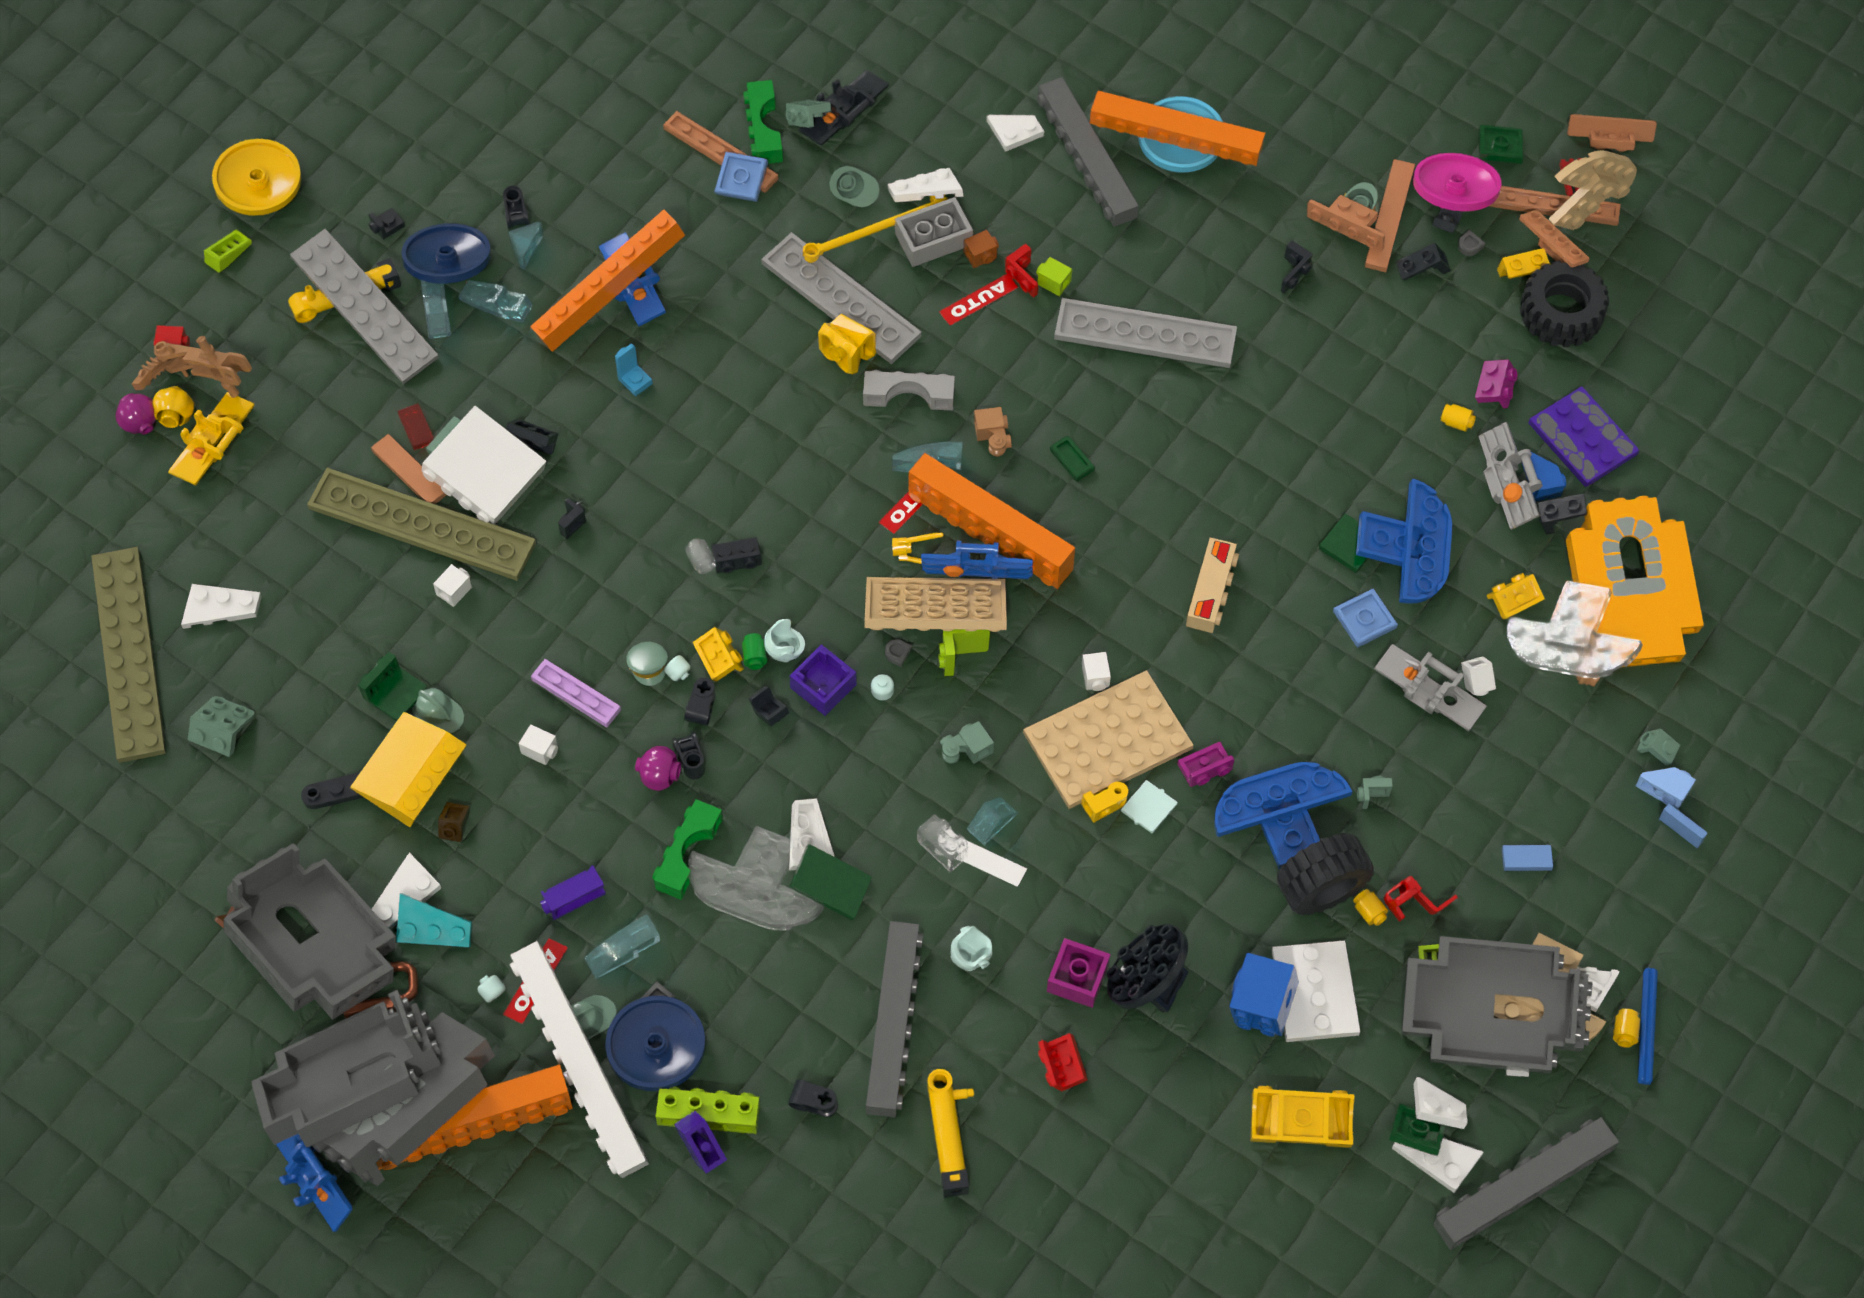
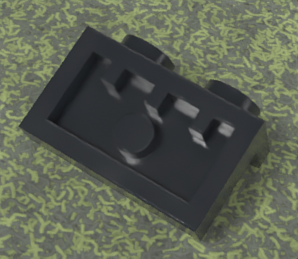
(533, 435)
(736, 555)

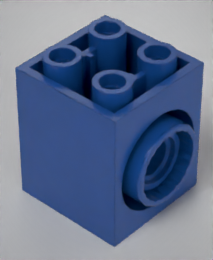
(1263, 994)

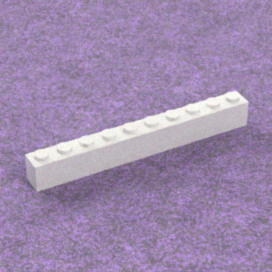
(579, 1059)

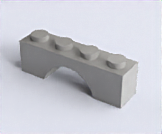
(883, 386)

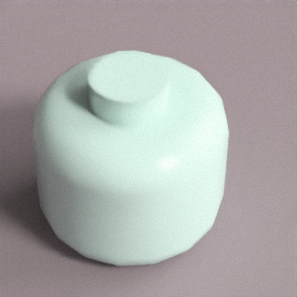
(677, 668)
(882, 687)
(490, 988)

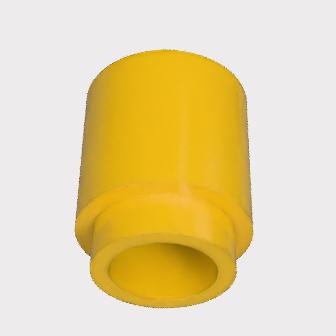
(1458, 417)
(1370, 907)
(1626, 1028)

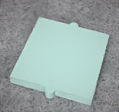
(1149, 806)

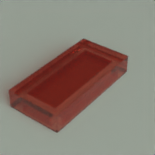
(415, 426)

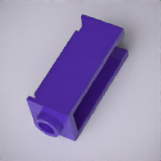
(572, 893)

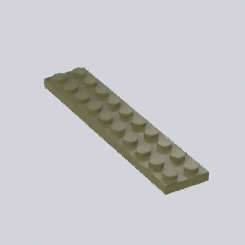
(422, 524)
(128, 655)

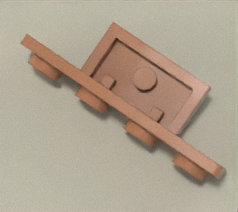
(1611, 132)
(1349, 219)
(1553, 240)

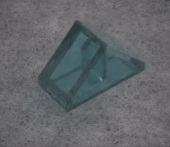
(525, 241)
(991, 819)

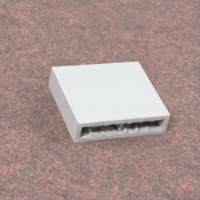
(483, 466)

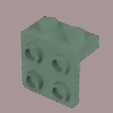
(218, 724)

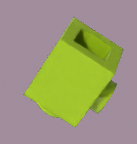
(1054, 276)

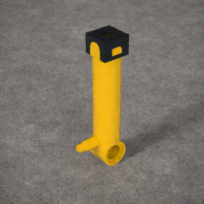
(309, 303)
(947, 1133)

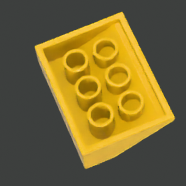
(408, 767)

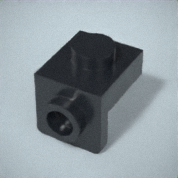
(767, 706)

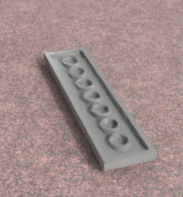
(840, 294)
(364, 306)
(1145, 332)

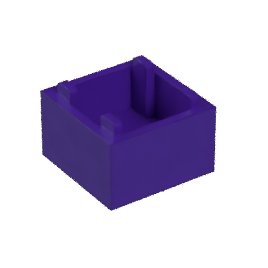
(823, 680)

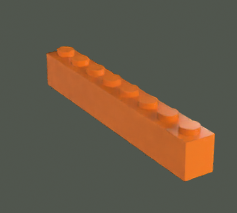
(1177, 128)
(608, 280)

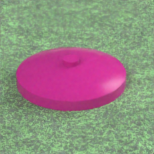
(1457, 182)

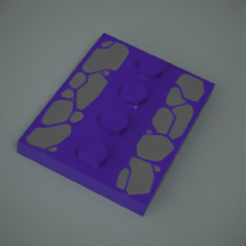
(1583, 436)

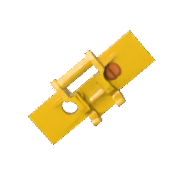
(201, 441)

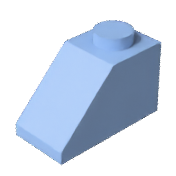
(1667, 785)

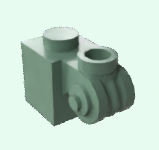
(971, 740)

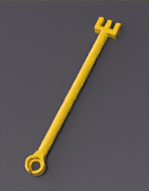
(818, 249)

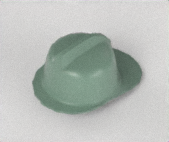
(854, 186)
(438, 710)
(594, 1014)

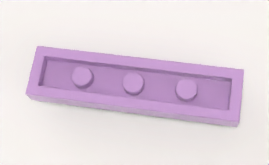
(576, 693)

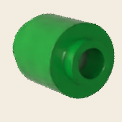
(754, 651)

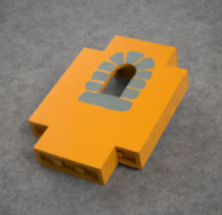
(1639, 608)

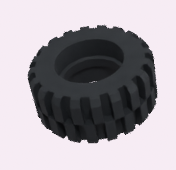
(1557, 326)
(1325, 874)

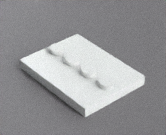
(1325, 994)

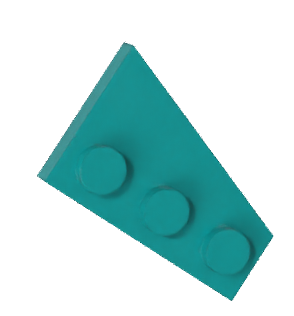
(429, 925)

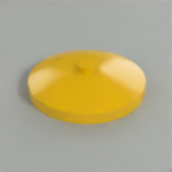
(256, 177)

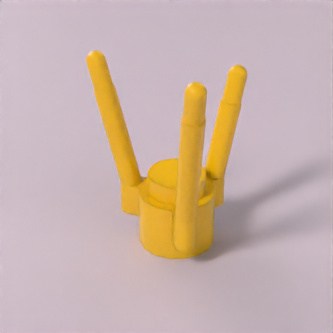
(902, 546)

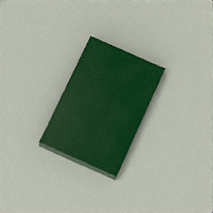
(830, 882)

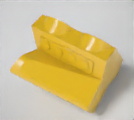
(846, 343)

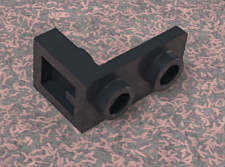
(1301, 259)
(1423, 260)
(1560, 510)

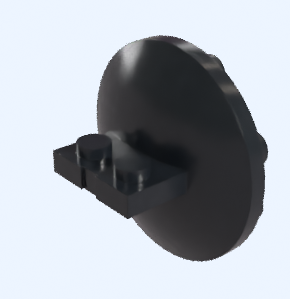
(1150, 969)

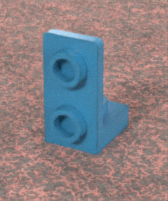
(629, 372)

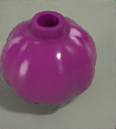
(136, 414)
(658, 768)

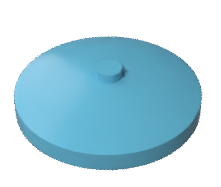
(1172, 156)

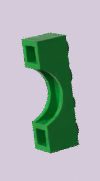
(761, 102)
(699, 824)

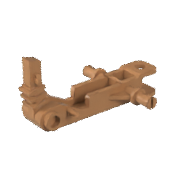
(203, 361)

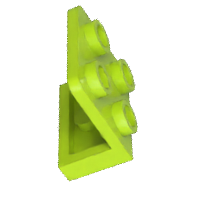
(960, 642)

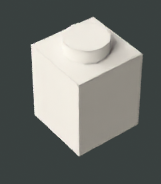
(452, 585)
(1096, 671)
(1478, 676)
(538, 745)

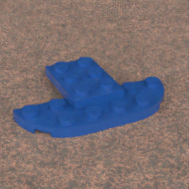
(1417, 545)
(1280, 805)

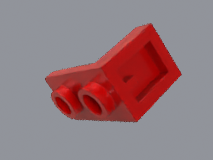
(1015, 269)

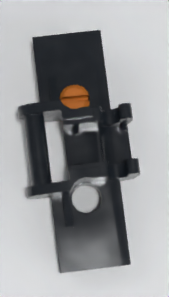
(842, 100)

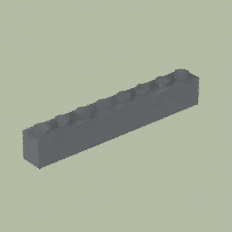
(1087, 152)
(892, 1019)
(1525, 1183)

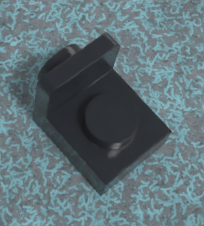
(1448, 220)
(386, 223)
(573, 519)

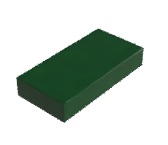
(1072, 458)

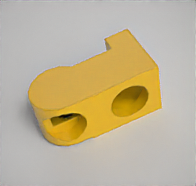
(1105, 802)

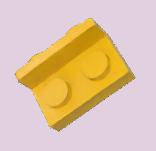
(1522, 263)
(1516, 595)
(718, 653)

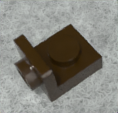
(452, 821)

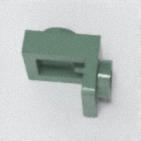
(1659, 745)
(1373, 787)

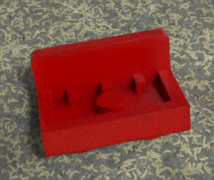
(1062, 1062)

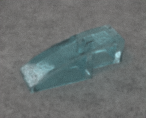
(496, 300)
(436, 309)
(945, 452)
(622, 946)

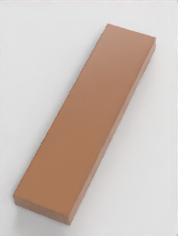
(407, 469)

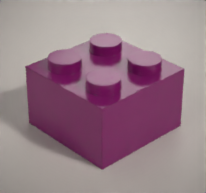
(1078, 972)

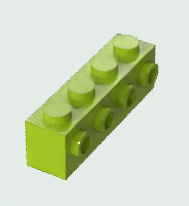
(719, 1109)

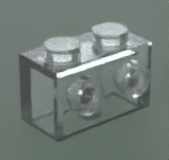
(942, 842)

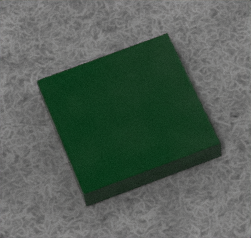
(1501, 144)
(1342, 543)
(1416, 1133)

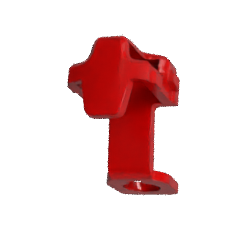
(1410, 888)

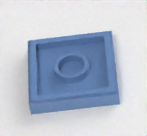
(741, 176)
(1365, 618)

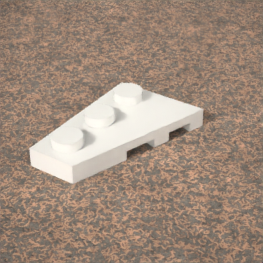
(922, 185)

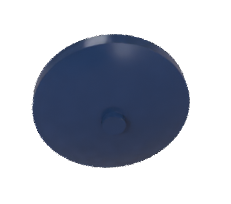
(446, 253)
(655, 1043)

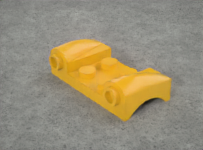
(1302, 1117)

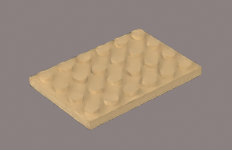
(935, 604)
(1108, 738)

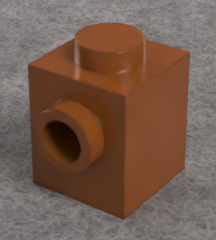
(980, 248)

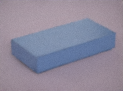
(1683, 825)
(1527, 857)

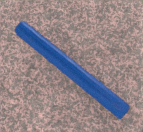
(1647, 1029)

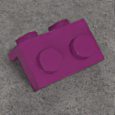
(1496, 382)
(1206, 764)

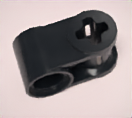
(514, 210)
(700, 705)
(689, 752)
(809, 1098)

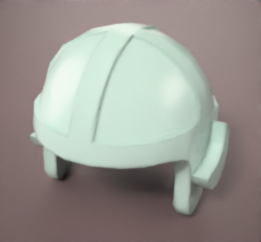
(783, 641)
(971, 949)

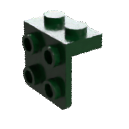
(390, 687)

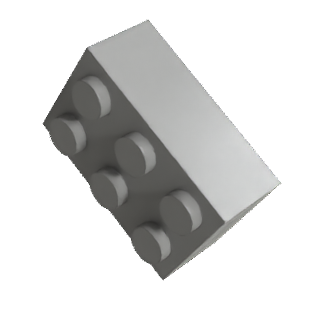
(933, 231)

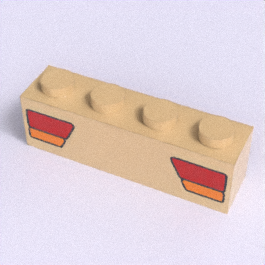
(1211, 585)

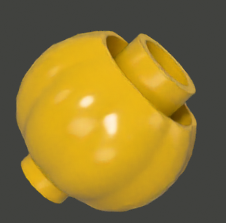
(170, 404)

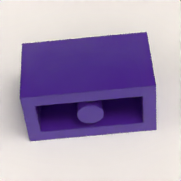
(700, 1142)

